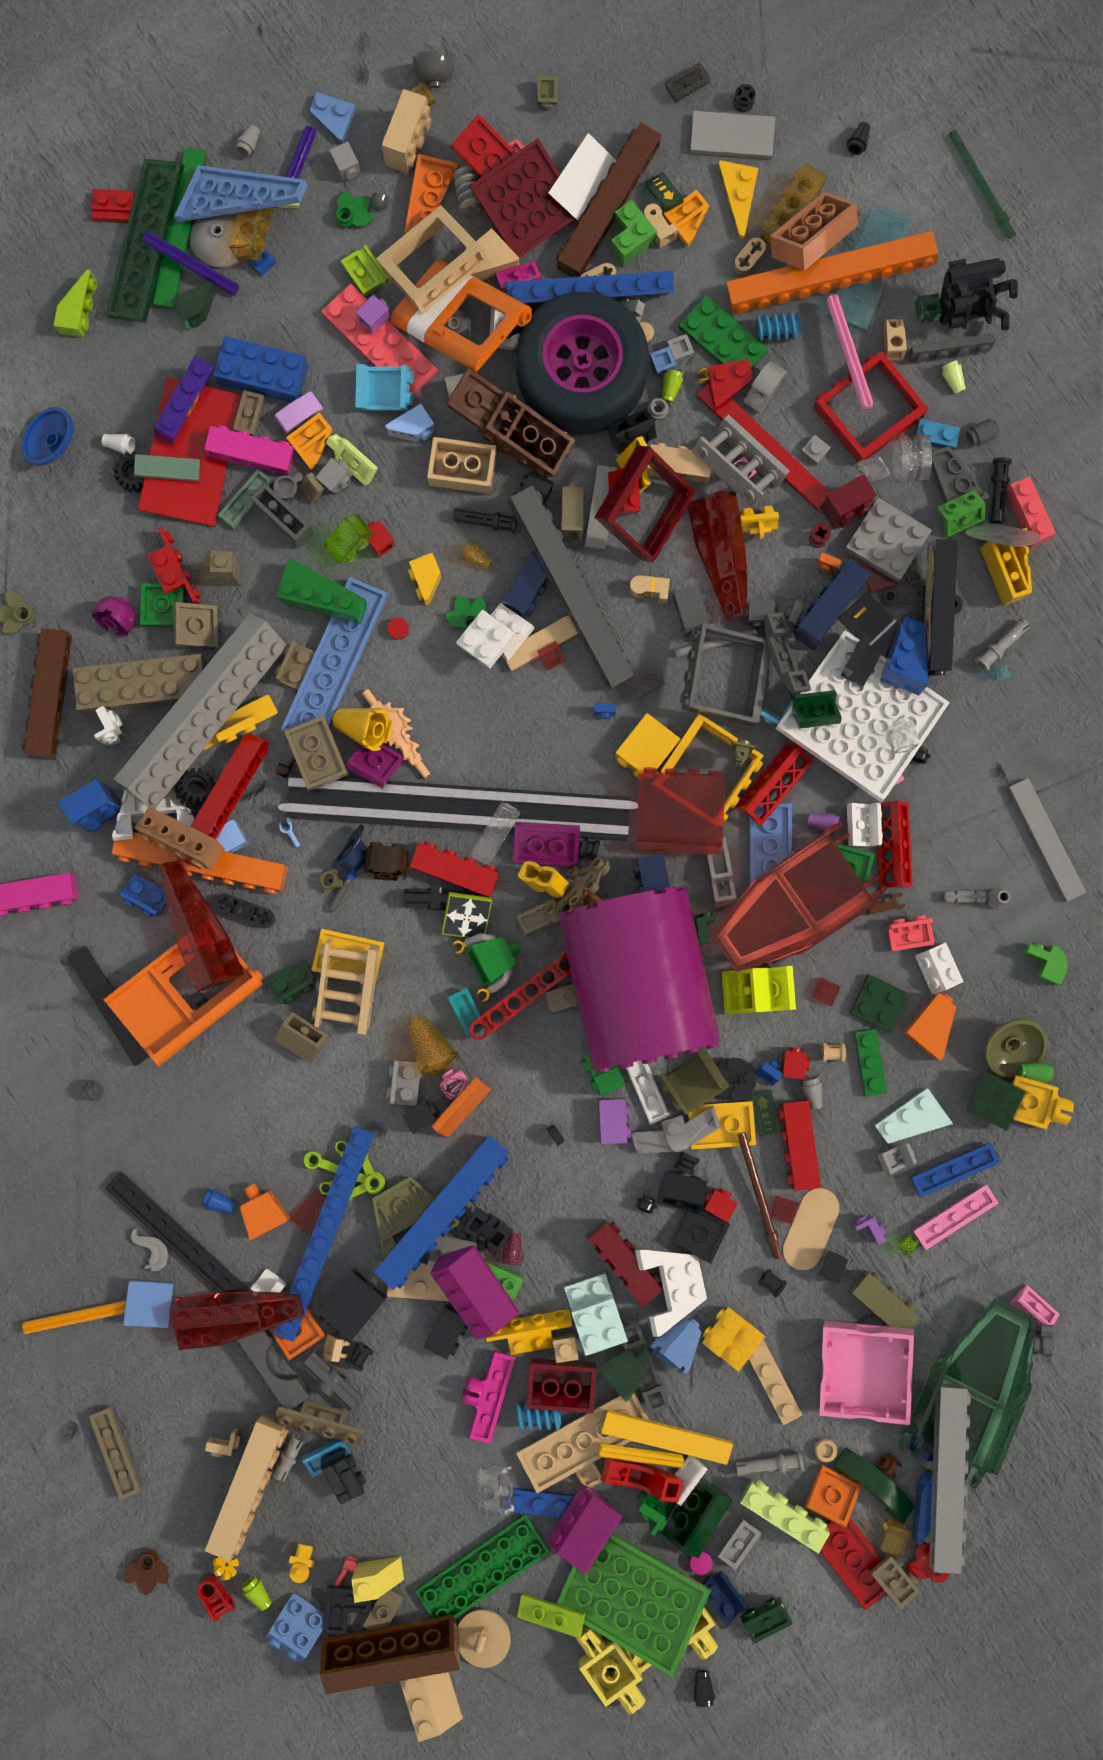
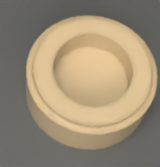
(825, 1449)

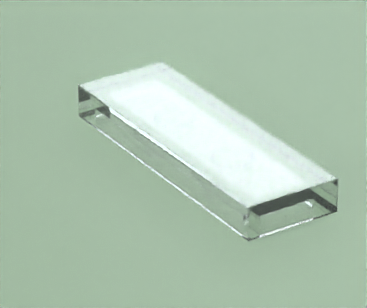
(495, 833)

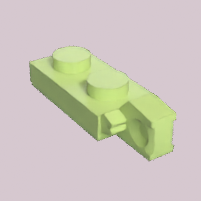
(359, 464)

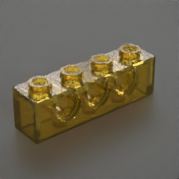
(807, 178)
(250, 234)

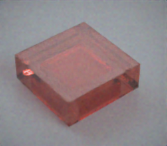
(551, 655)
(826, 991)
(784, 1209)

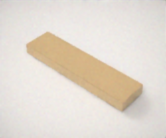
(559, 631)

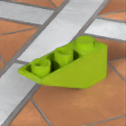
(74, 308)

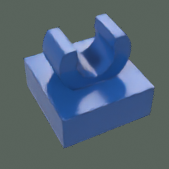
(263, 265)
(769, 1072)

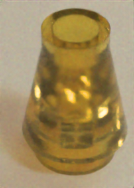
(475, 555)

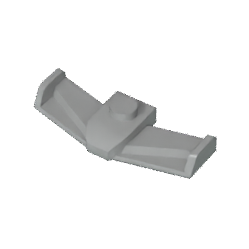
(677, 1134)

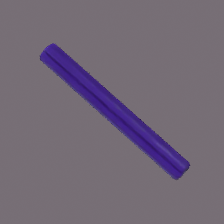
(190, 263)

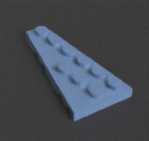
(229, 191)

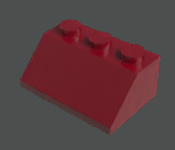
(561, 1386)

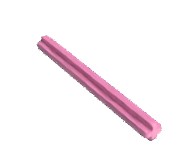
(849, 352)

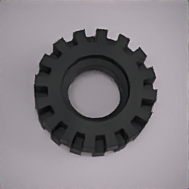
(120, 473)
(197, 778)

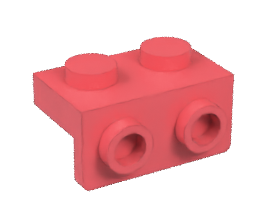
(910, 934)

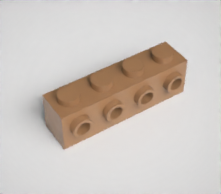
(179, 838)

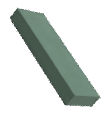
(166, 468)
(240, 503)

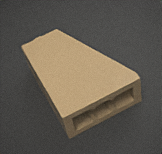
(498, 254)

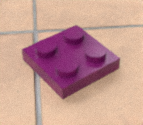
(375, 765)

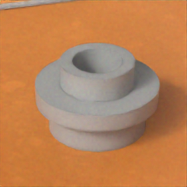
(658, 403)

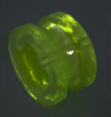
(908, 1244)

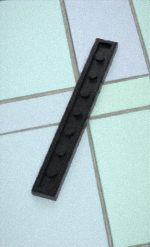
(174, 1235)

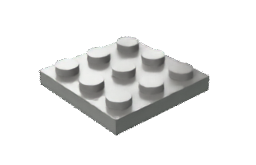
(888, 540)

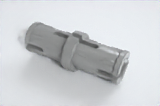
(288, 1457)

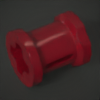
(823, 530)

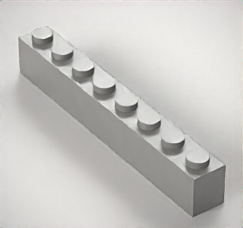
(949, 1479)

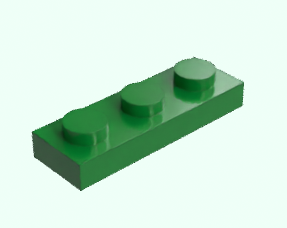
(870, 1062)

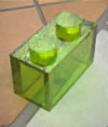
(348, 539)

